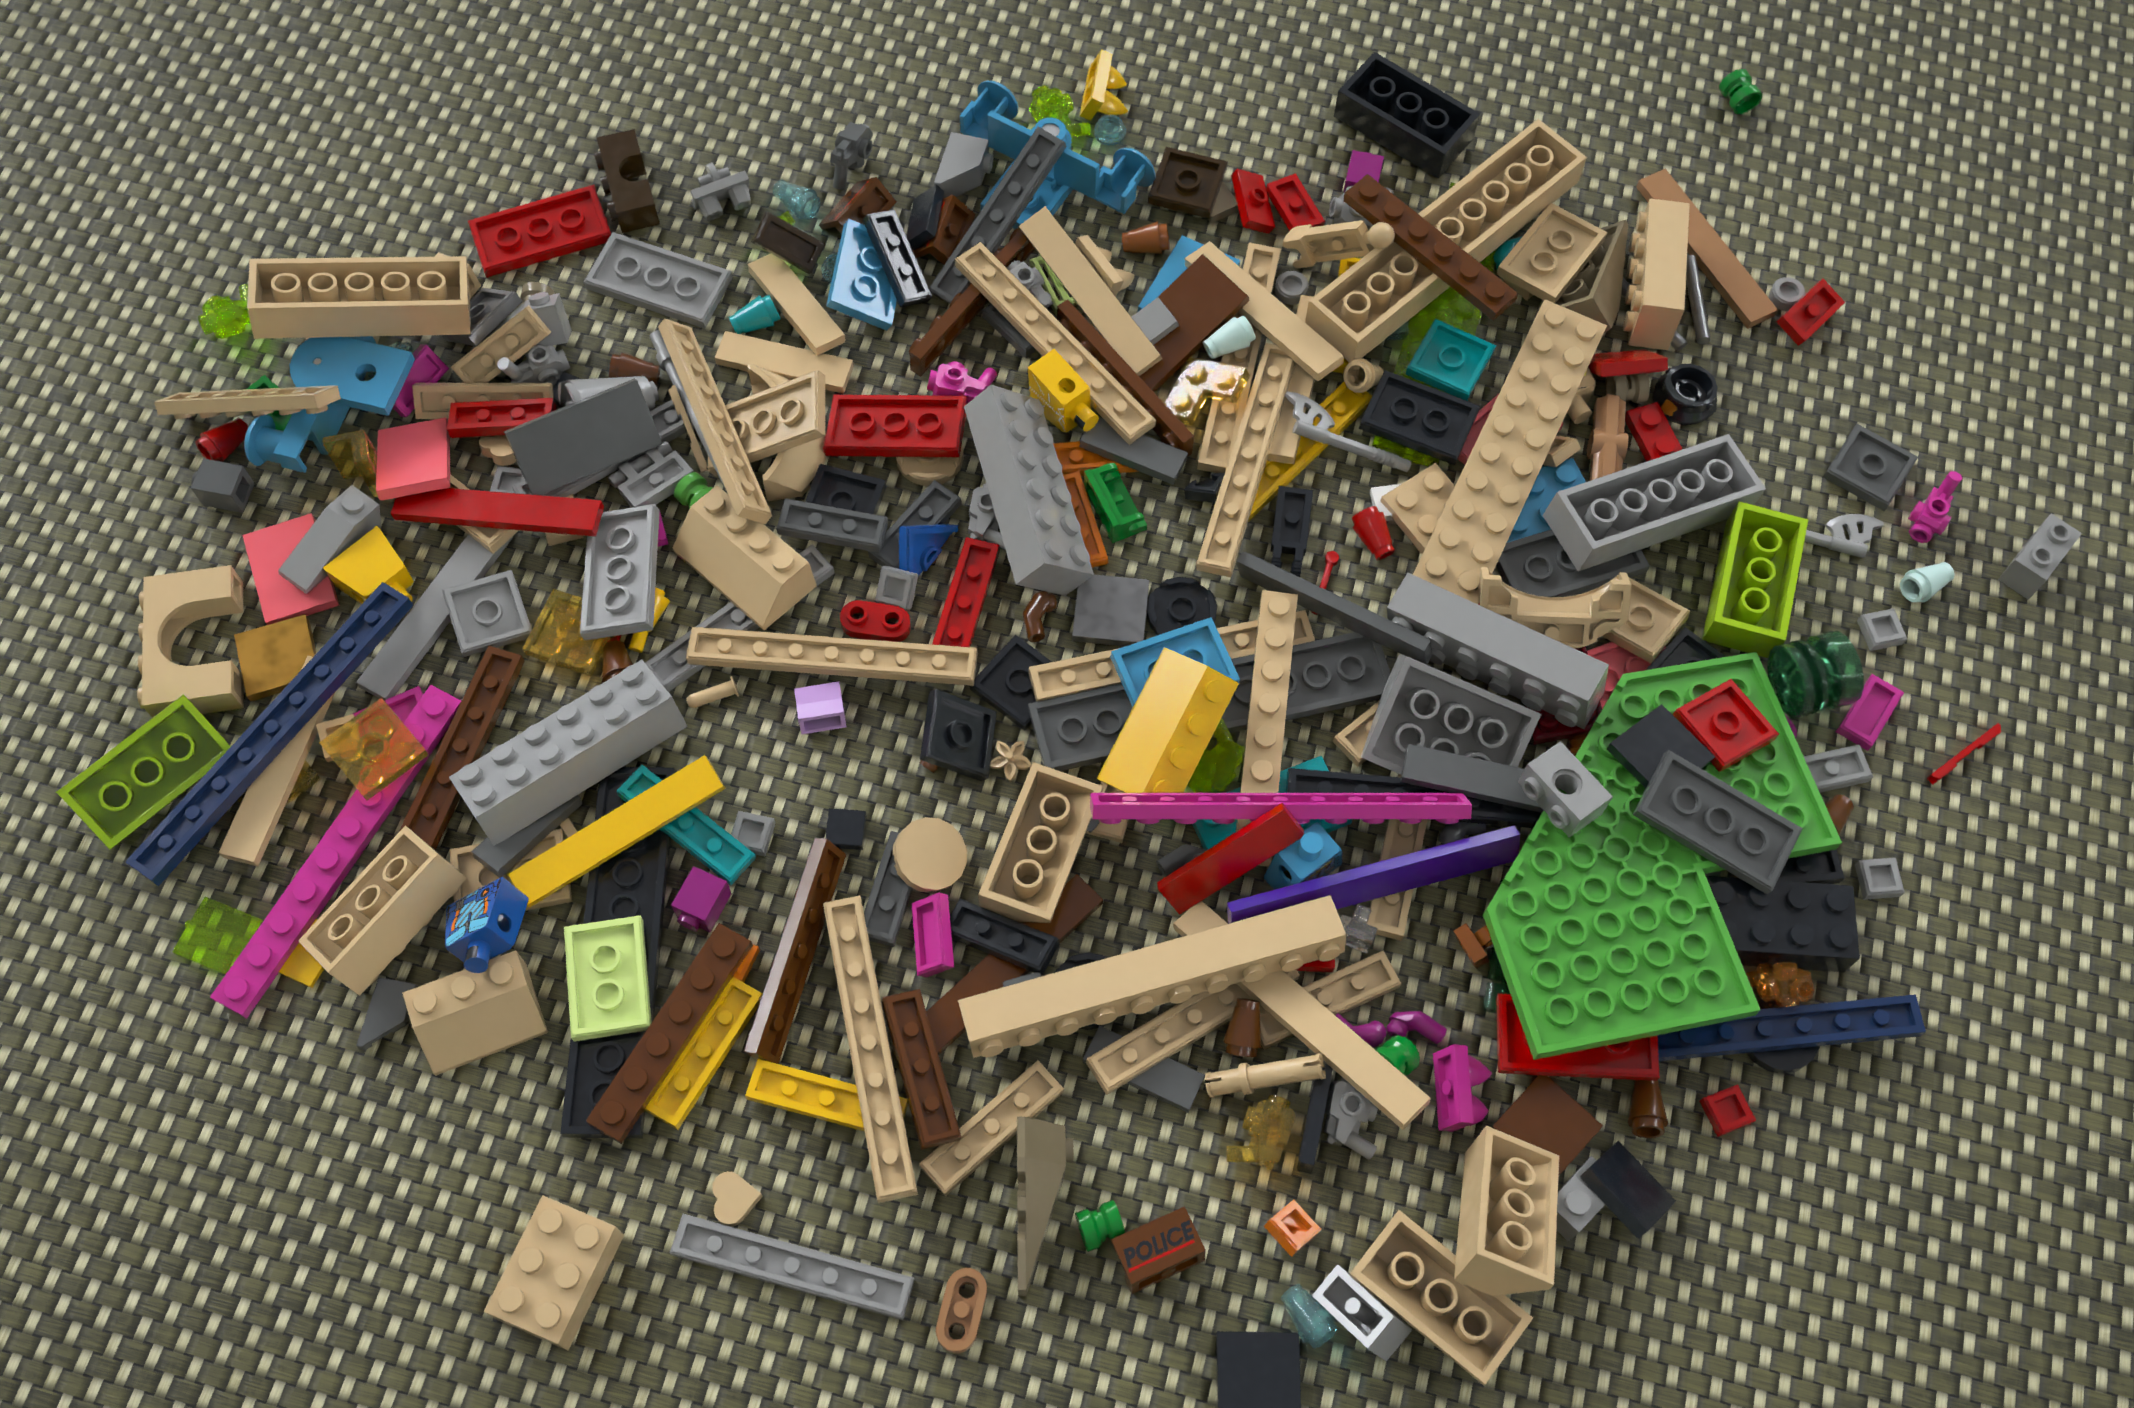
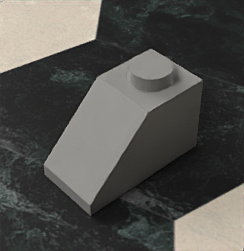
(963, 164)
(1576, 1204)
(1362, 1313)

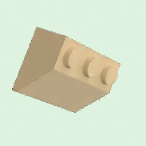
(475, 1013)

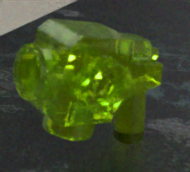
(1054, 104)
(225, 316)
(1217, 766)

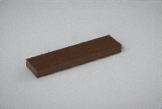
(921, 1069)

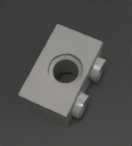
(2040, 556)
(1562, 770)

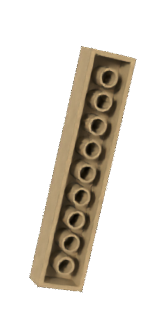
(1475, 214)

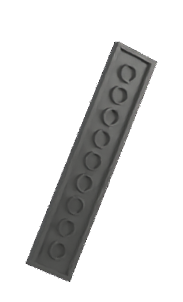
(1323, 678)

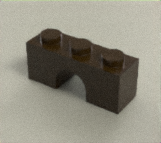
(632, 200)

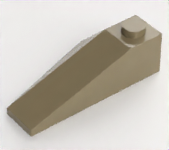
(1599, 284)
(1040, 1175)

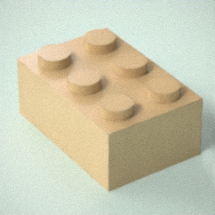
(554, 1272)

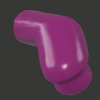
(1415, 1021)

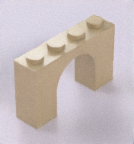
(168, 607)

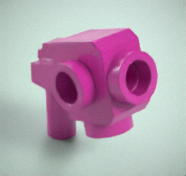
(953, 381)
(1931, 515)

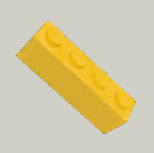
(1168, 727)

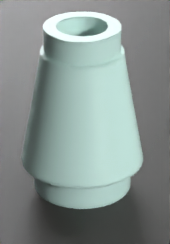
(1230, 338)
(1925, 582)

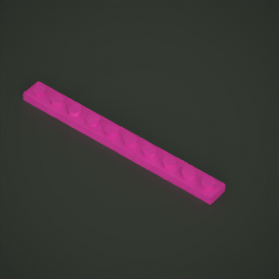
(1331, 807)
(327, 868)

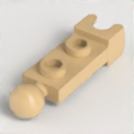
(1337, 241)

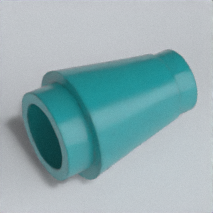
(755, 315)

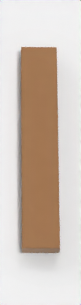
(1713, 255)

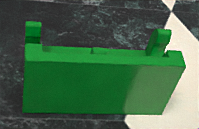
(1113, 502)

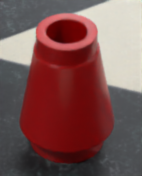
(222, 440)
(1373, 531)

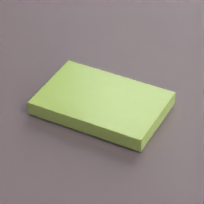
(607, 978)

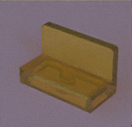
(354, 456)

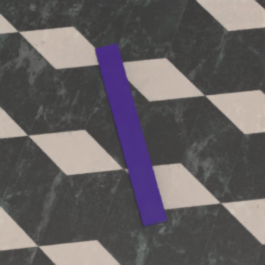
(1389, 875)

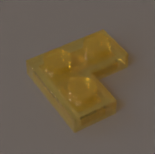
(1204, 380)

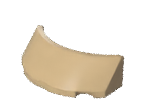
(792, 468)
(1569, 619)

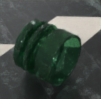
(1815, 674)

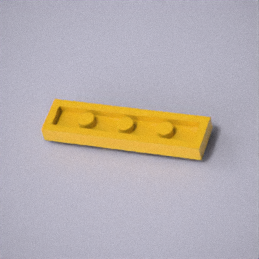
(704, 1053)
(807, 1094)

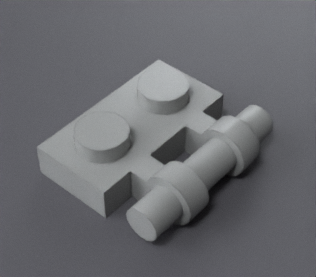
(650, 476)

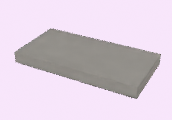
(658, 280)
(621, 573)

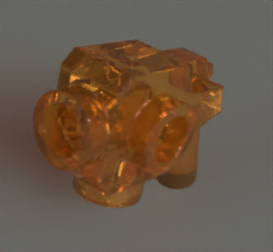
(1782, 983)

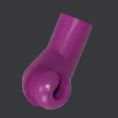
(1371, 1033)

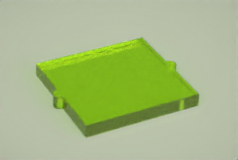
(216, 935)

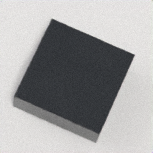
(846, 828)

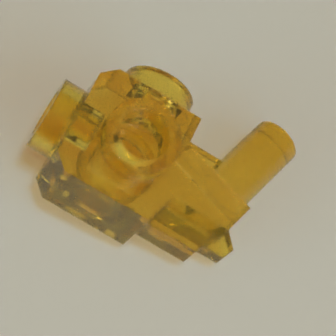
(1269, 1132)

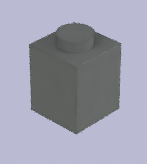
(222, 485)

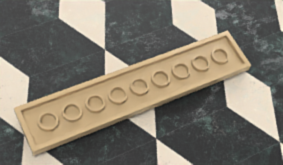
(1510, 450)

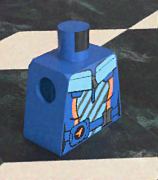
(484, 923)

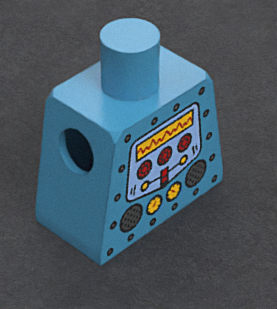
(1306, 859)

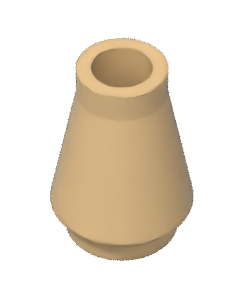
(1362, 375)

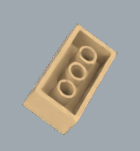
(1657, 274)

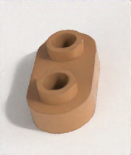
(961, 1311)

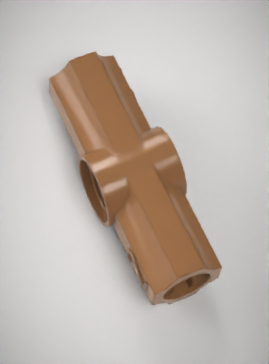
(1607, 439)

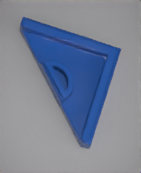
(921, 545)

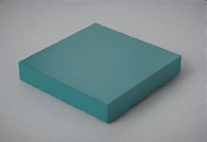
(1450, 359)

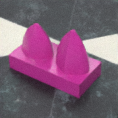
(1454, 1076)

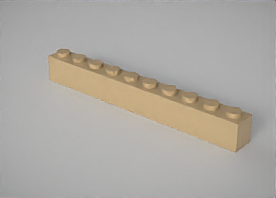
(1152, 976)

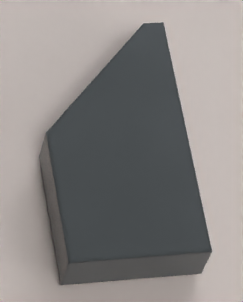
(385, 1013)

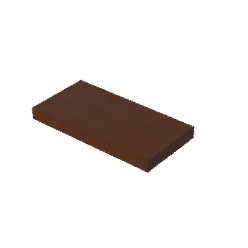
(1201, 303)

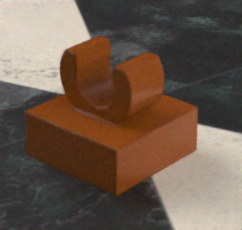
(1474, 943)

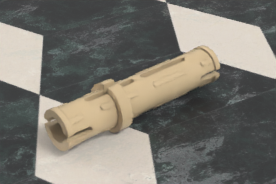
(1248, 1078)

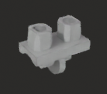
(720, 186)

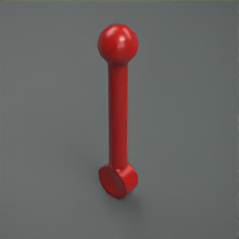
(1331, 560)

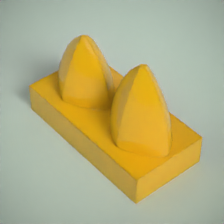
(1099, 78)

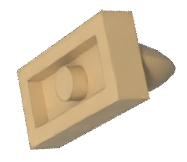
(1100, 260)

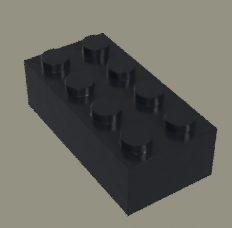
(1406, 114)
(1791, 924)

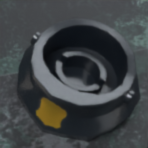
(1686, 394)

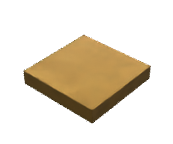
(273, 655)

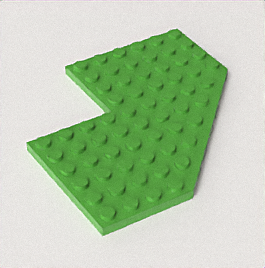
(1618, 922)

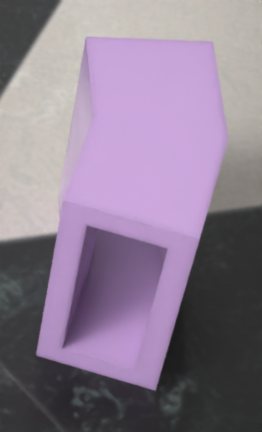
(820, 707)

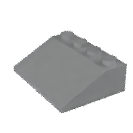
(1445, 715)

